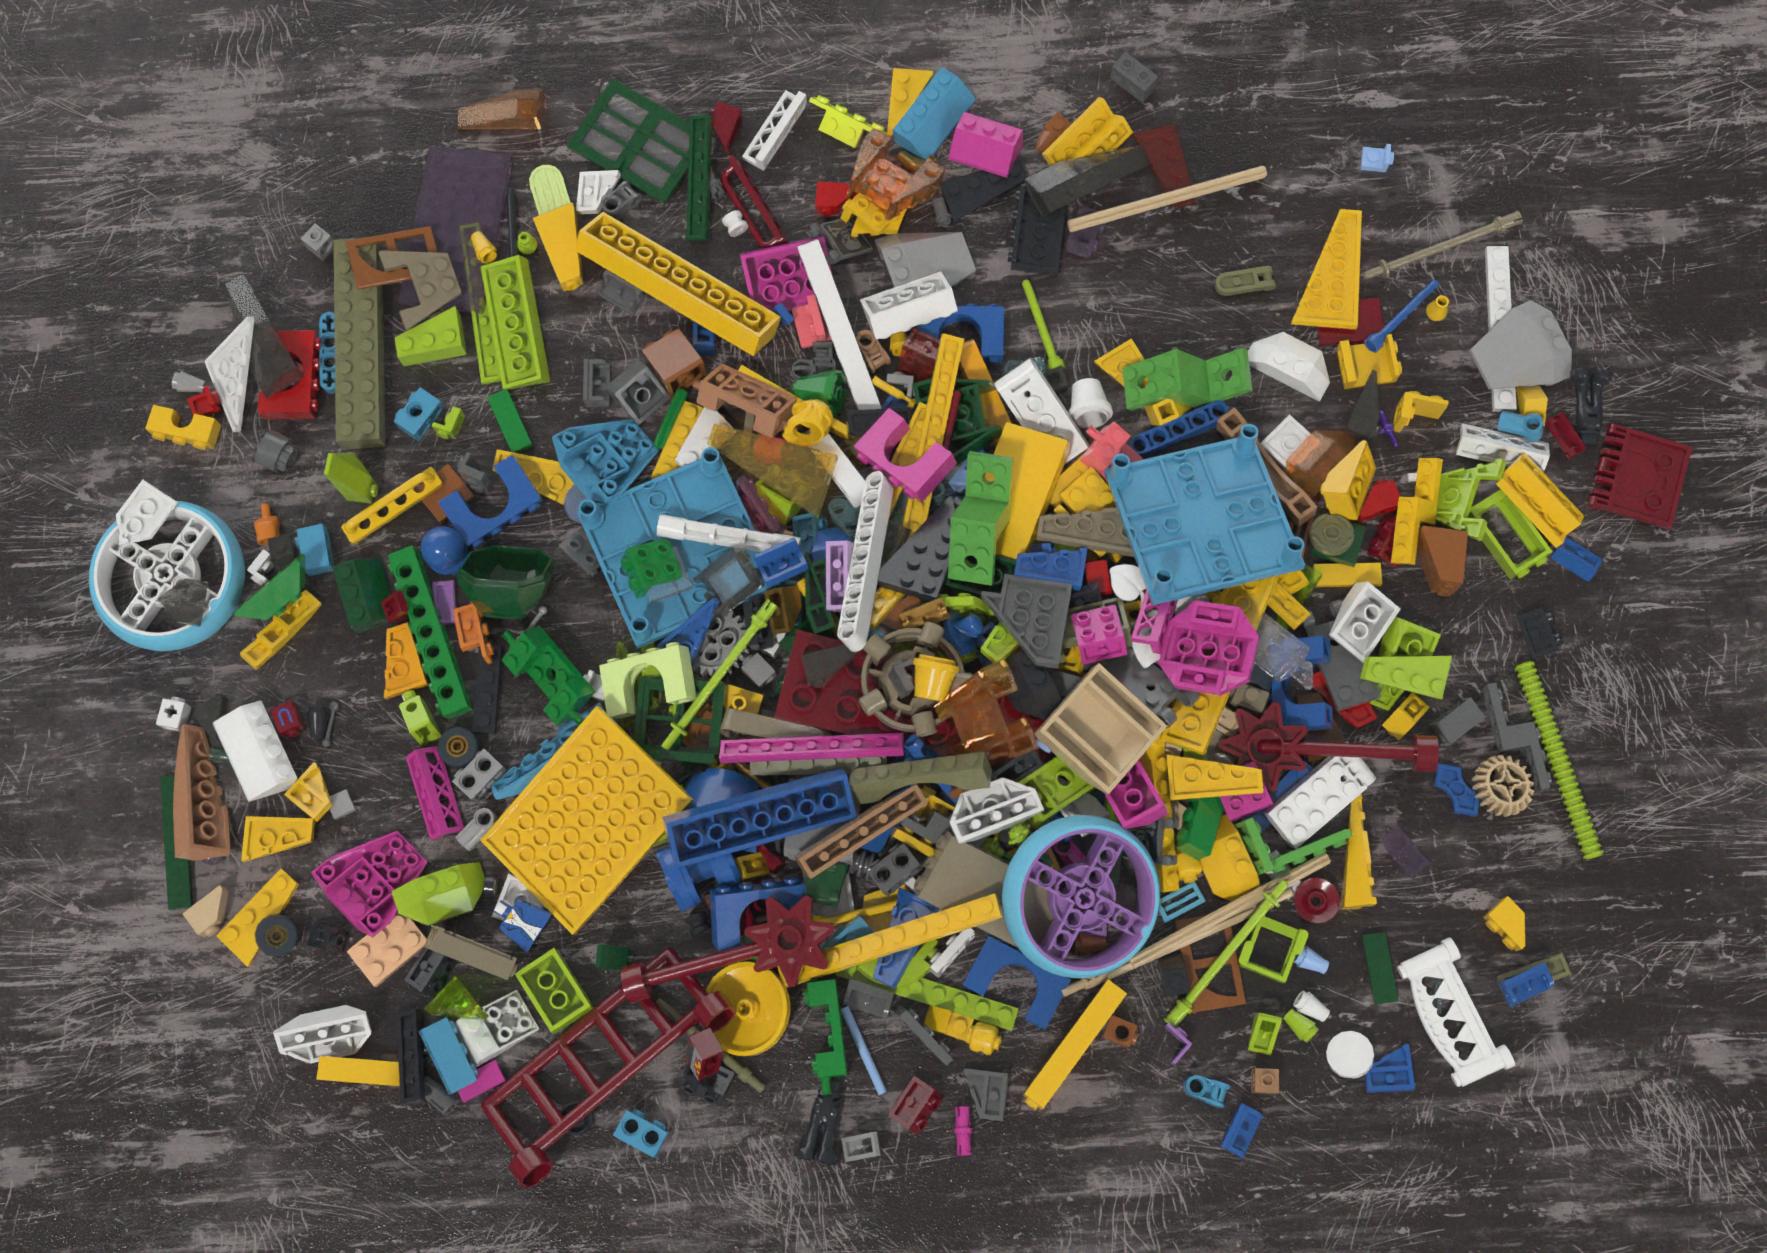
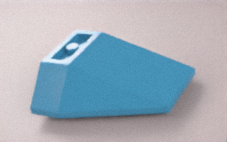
(604, 457)

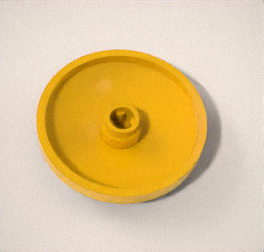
(760, 1007)

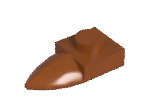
(1052, 131)

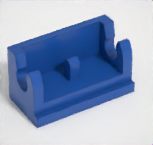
(1526, 984)
(1241, 1130)

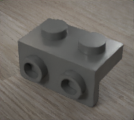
(472, 476)

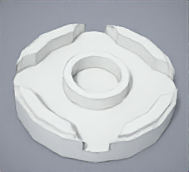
(1350, 1054)

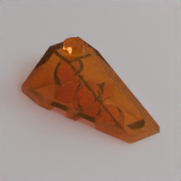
(508, 111)

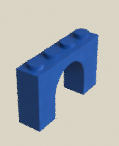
(987, 321)
(522, 498)
(1315, 715)
(729, 902)
(997, 955)

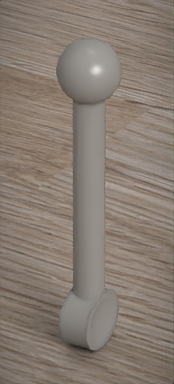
(542, 610)

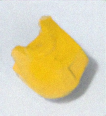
(811, 414)

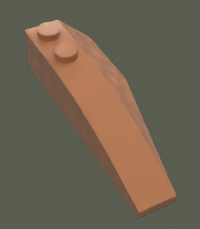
(198, 810)

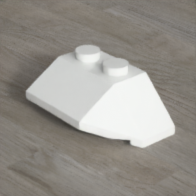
(1291, 363)
(993, 809)
(324, 1033)

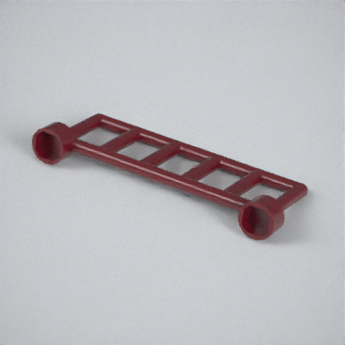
(531, 1163)

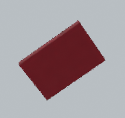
(1368, 323)

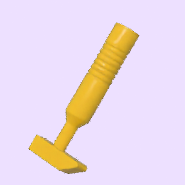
(893, 391)

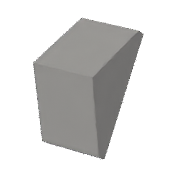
(861, 1146)

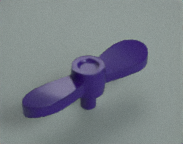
(1387, 428)

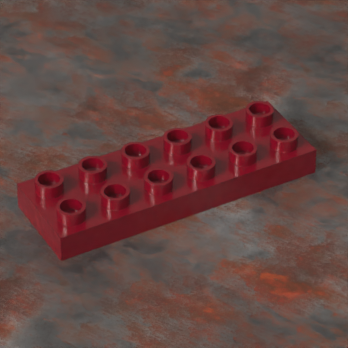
(840, 713)

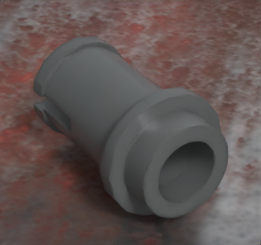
(942, 216)

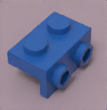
(781, 562)

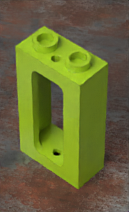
(1524, 529)

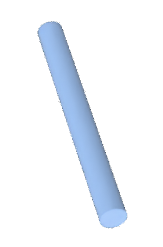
(863, 1050)

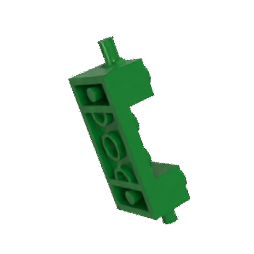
(538, 655)
(828, 1064)

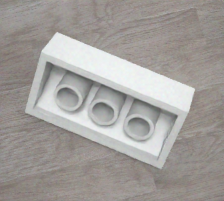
(909, 305)
(255, 751)

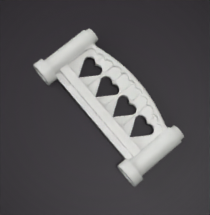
(1484, 1057)

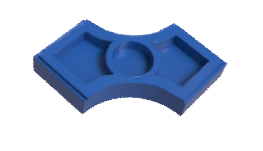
(1451, 782)

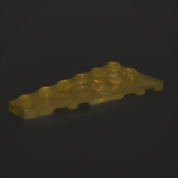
(786, 467)

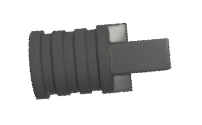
(439, 1097)

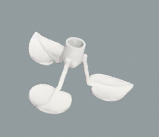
(1127, 585)

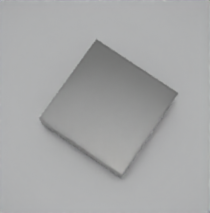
(342, 804)

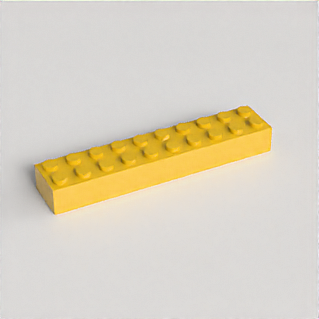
(677, 283)

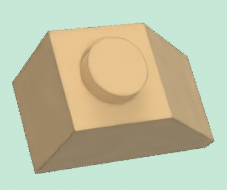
(208, 912)

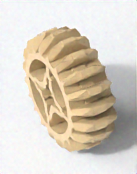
(1509, 775)

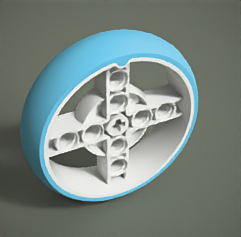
(217, 607)

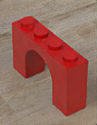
(300, 400)

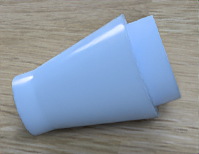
(1311, 960)

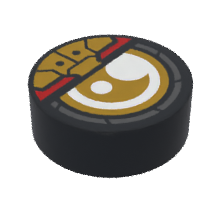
(490, 886)

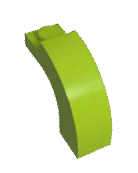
(916, 969)

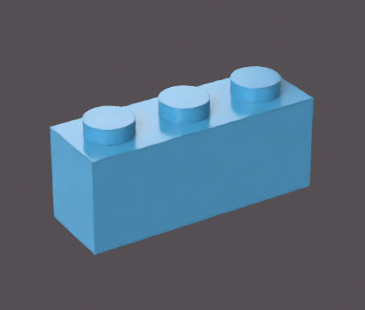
(448, 1055)

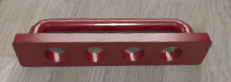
(738, 167)

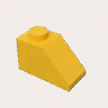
(1405, 716)

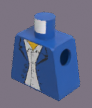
(522, 921)

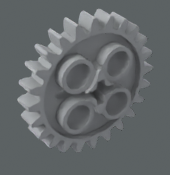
(720, 635)

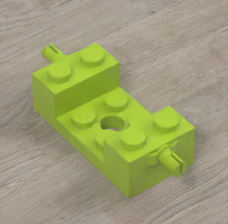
(1051, 793)

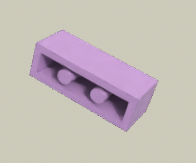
(837, 569)

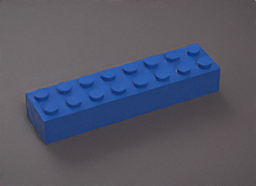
(759, 817)

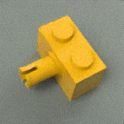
(742, 699)

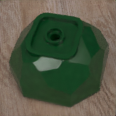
(506, 579)

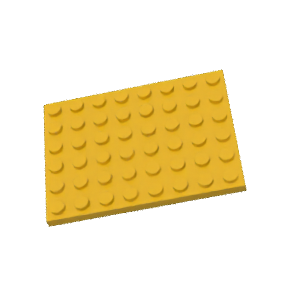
(586, 820)

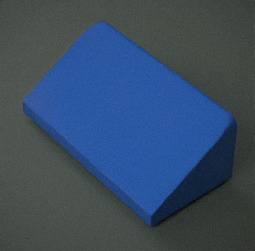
(1577, 559)

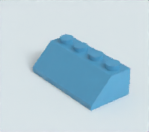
(933, 115)

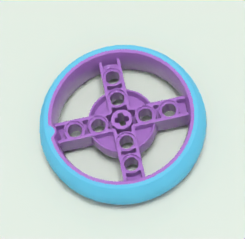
(1135, 925)

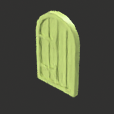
(548, 188)

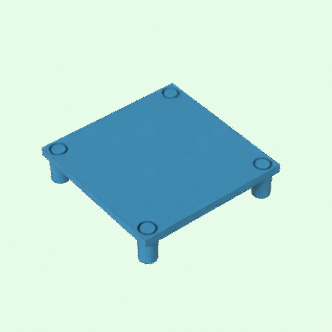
(693, 492)
(1203, 518)

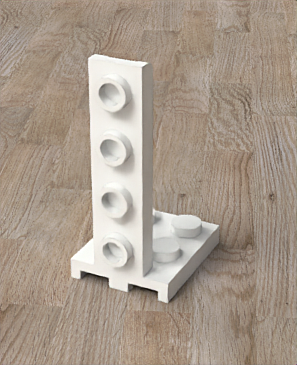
(955, 944)

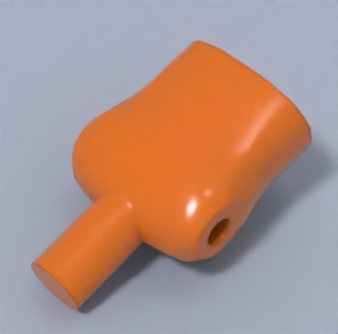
(267, 526)

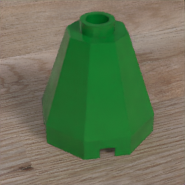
(824, 387)

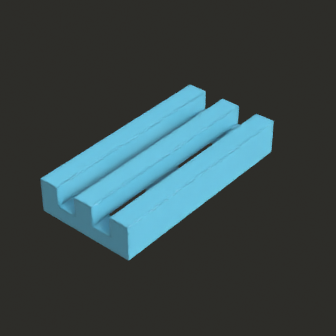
(1197, 893)

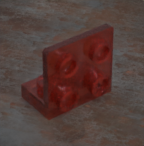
(918, 355)

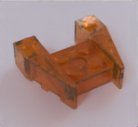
(887, 183)
(979, 716)

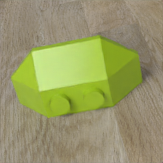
(441, 894)

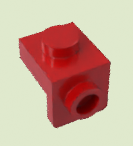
(205, 403)

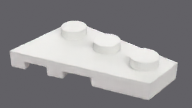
(698, 437)

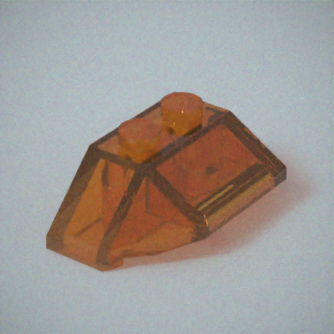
(1317, 457)

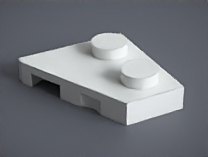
(594, 188)

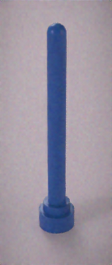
(1375, 341)

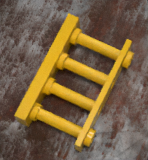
(923, 845)

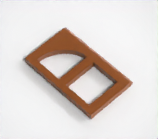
(367, 276)
(1207, 999)

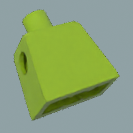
(419, 718)

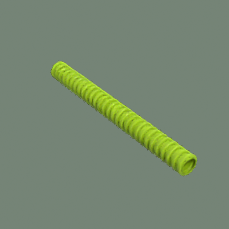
(1559, 760)

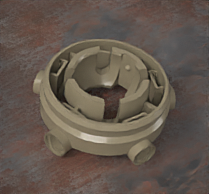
(928, 641)

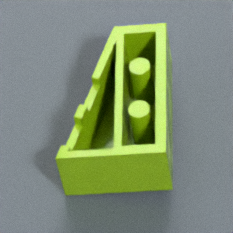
(432, 340)

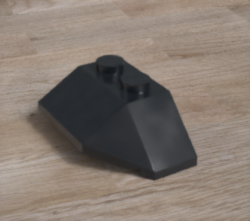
(1036, 689)

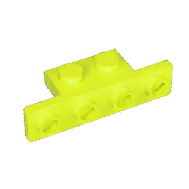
(842, 124)

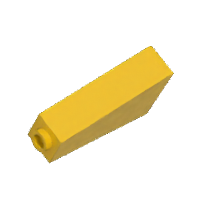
(559, 235)

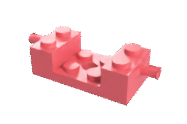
(1106, 445)

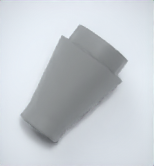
(187, 383)

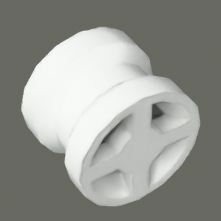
(735, 223)

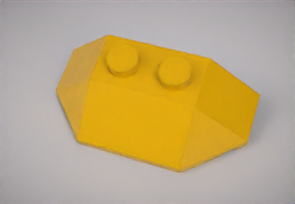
(1229, 865)

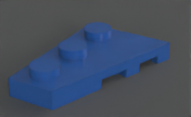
(1057, 567)

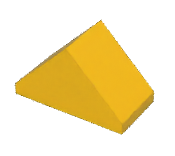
(1532, 401)

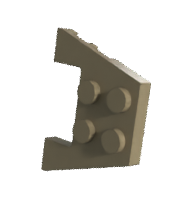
(432, 280)

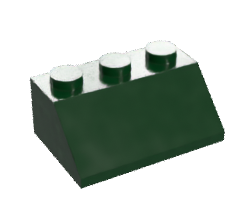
(362, 590)

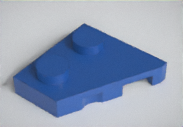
(1391, 1073)

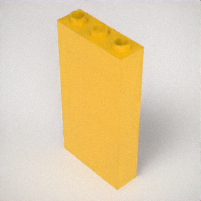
(1036, 471)

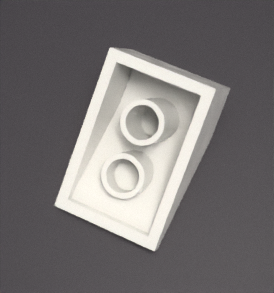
(1363, 619)

